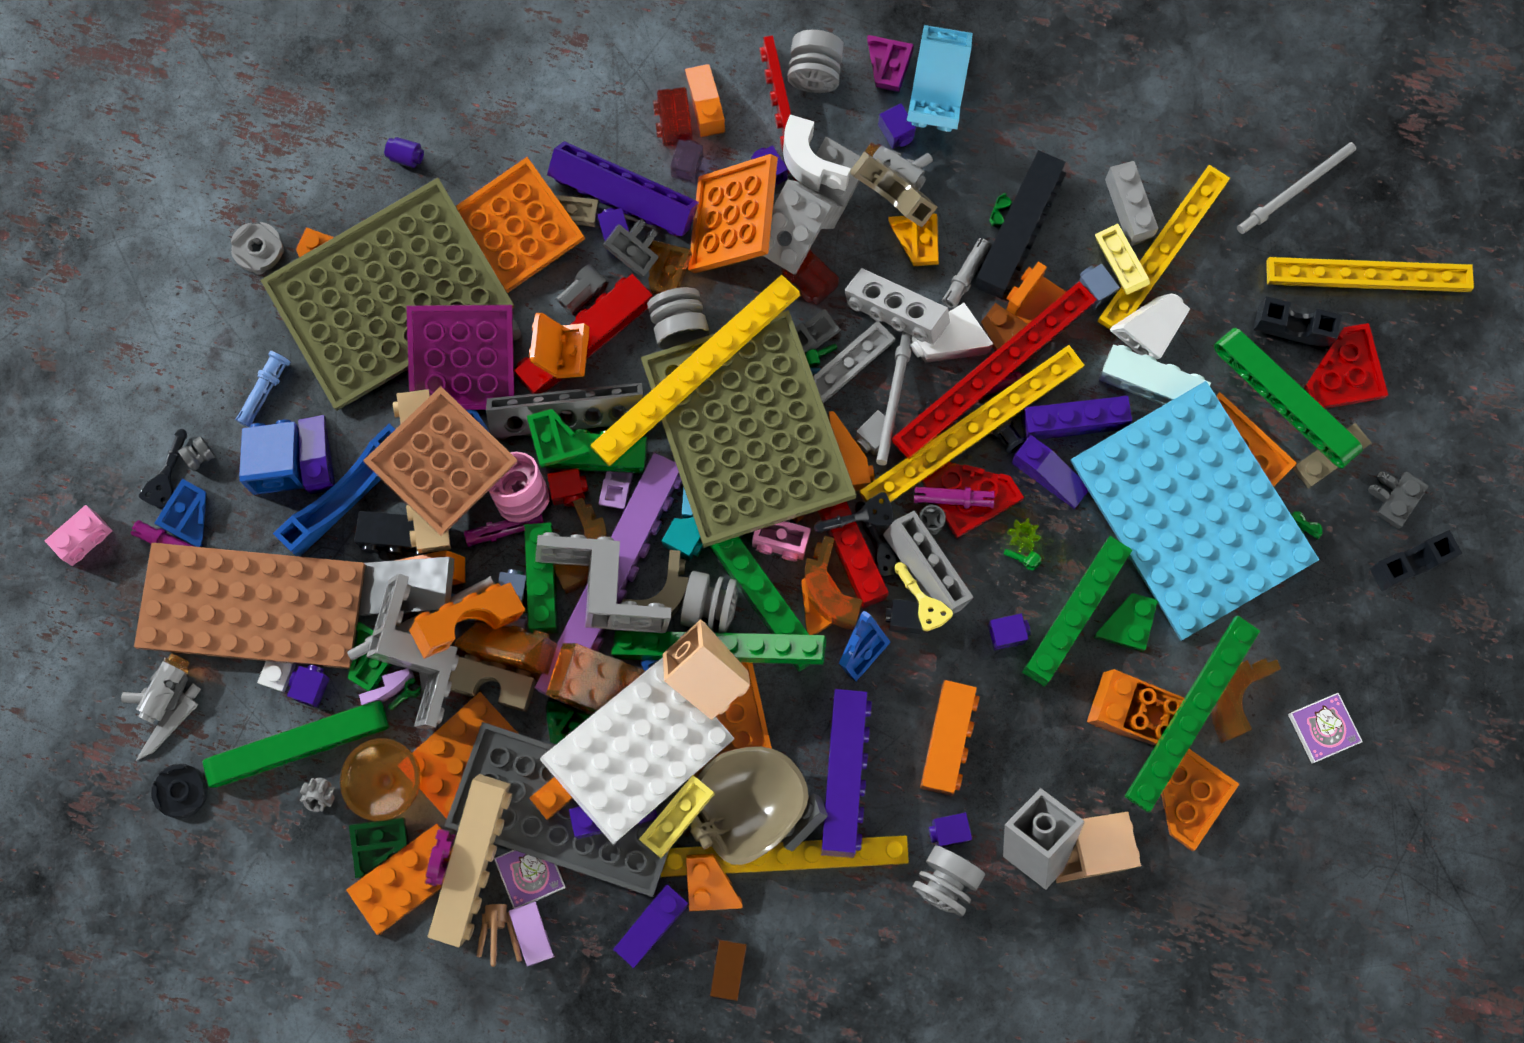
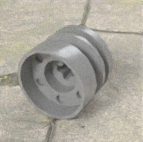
(815, 61)
(677, 317)
(709, 602)
(949, 879)

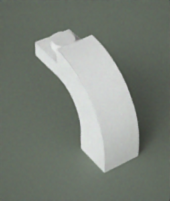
(804, 163)

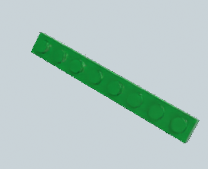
(744, 646)
(1192, 714)

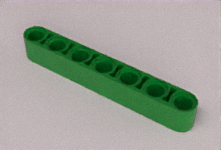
(1288, 398)
(295, 744)

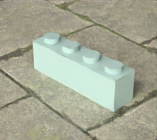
(1146, 376)

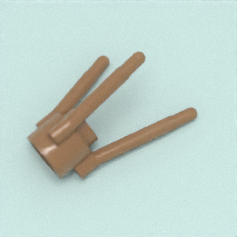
(495, 918)

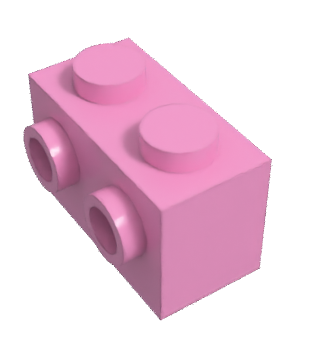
(78, 535)
(782, 538)

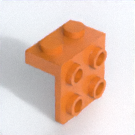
(1033, 295)
(559, 348)

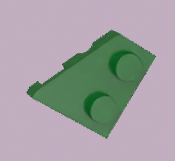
(554, 439)
(1130, 623)
(363, 670)

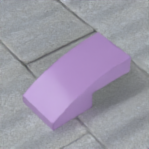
(616, 489)
(393, 684)
(531, 934)

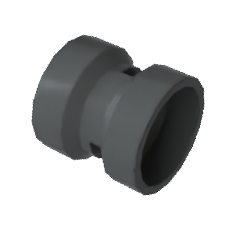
(191, 456)
(934, 516)

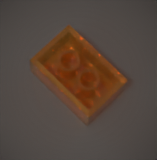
(589, 677)

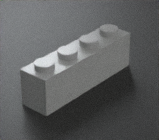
(927, 562)

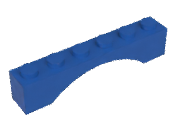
(316, 519)

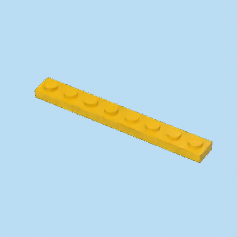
(1168, 243)
(1370, 274)

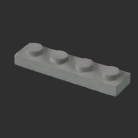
(852, 360)

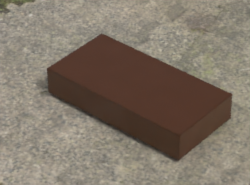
(728, 970)

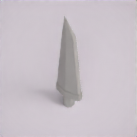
(171, 720)

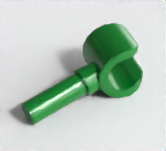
(813, 355)
(1031, 562)
(405, 694)

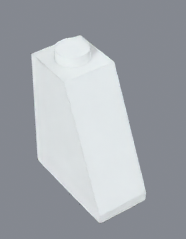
(1153, 325)
(959, 340)

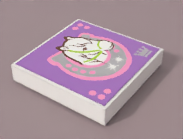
(1325, 728)
(528, 877)

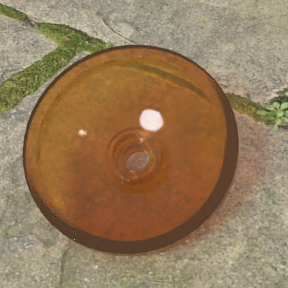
(364, 775)

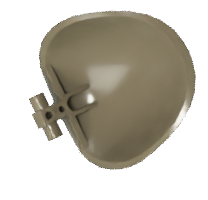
(754, 803)

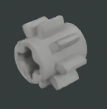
(317, 794)

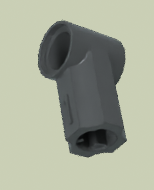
(587, 284)

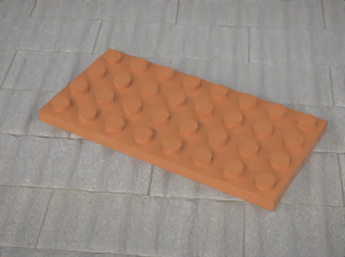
(250, 605)

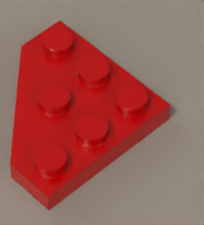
(1348, 371)
(961, 476)

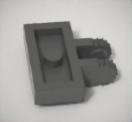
(631, 250)
(1401, 500)
(810, 820)

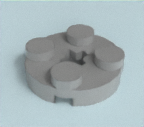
(265, 258)

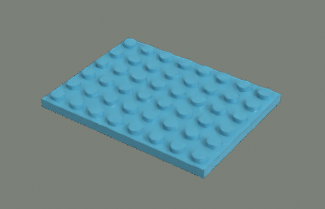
(1194, 510)

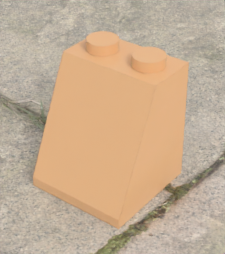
(705, 671)
(1102, 848)

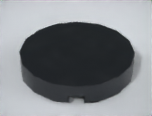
(179, 791)

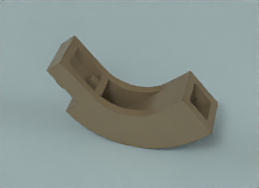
(894, 188)
(675, 588)

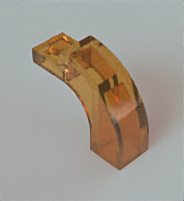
(576, 576)
(826, 600)
(1228, 712)

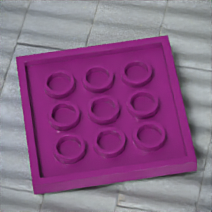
(462, 351)

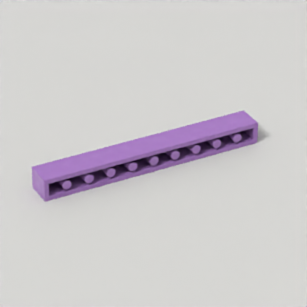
(633, 531)

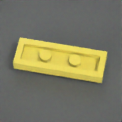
(1122, 259)
(677, 816)

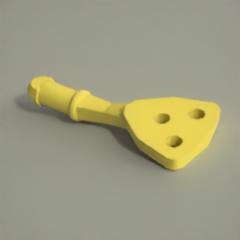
(924, 601)

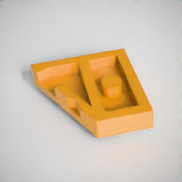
(918, 241)

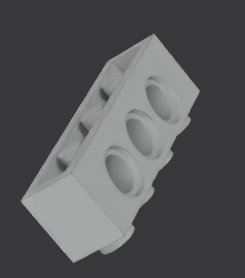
(897, 306)

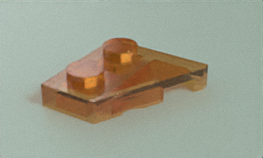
(669, 267)

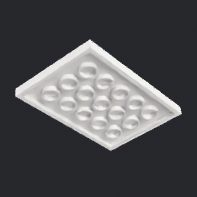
(635, 752)

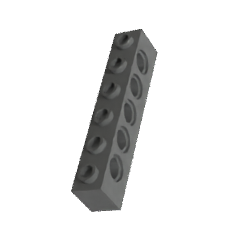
(576, 401)

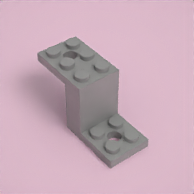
(806, 211)
(603, 564)
(401, 650)

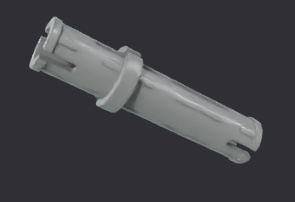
(962, 280)

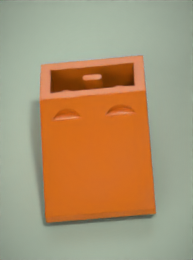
(1132, 707)

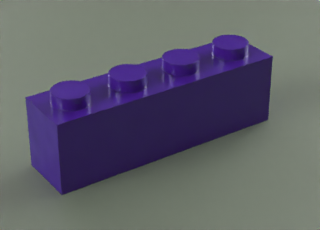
(1076, 418)

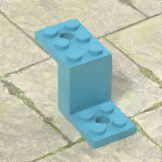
(940, 78)

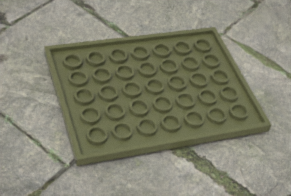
(353, 291)
(753, 436)

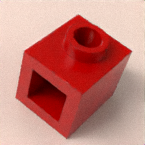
(567, 486)

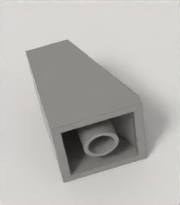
(1041, 838)

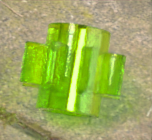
(1024, 527)

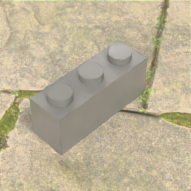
(1131, 203)

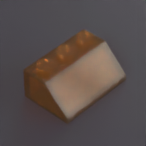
(509, 647)

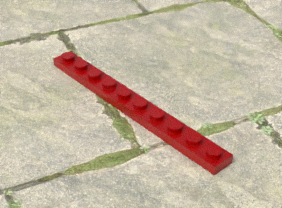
(993, 370)

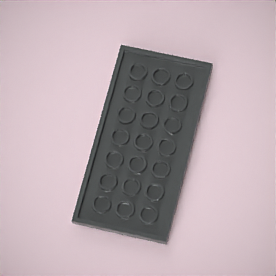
(517, 762)

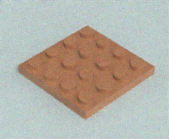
(440, 461)

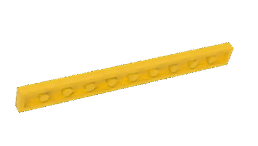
(695, 370)
(975, 426)
(807, 855)

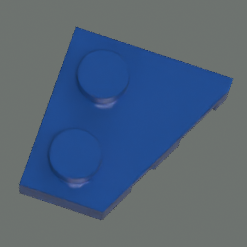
(185, 513)
(863, 646)

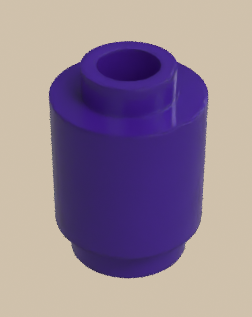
(404, 152)

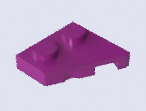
(889, 61)

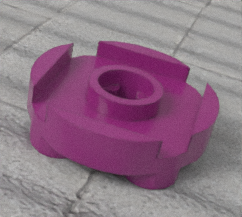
(437, 865)

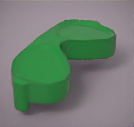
(1002, 203)
(1312, 528)

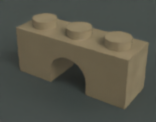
(515, 687)

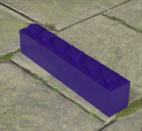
(622, 189)
(844, 773)

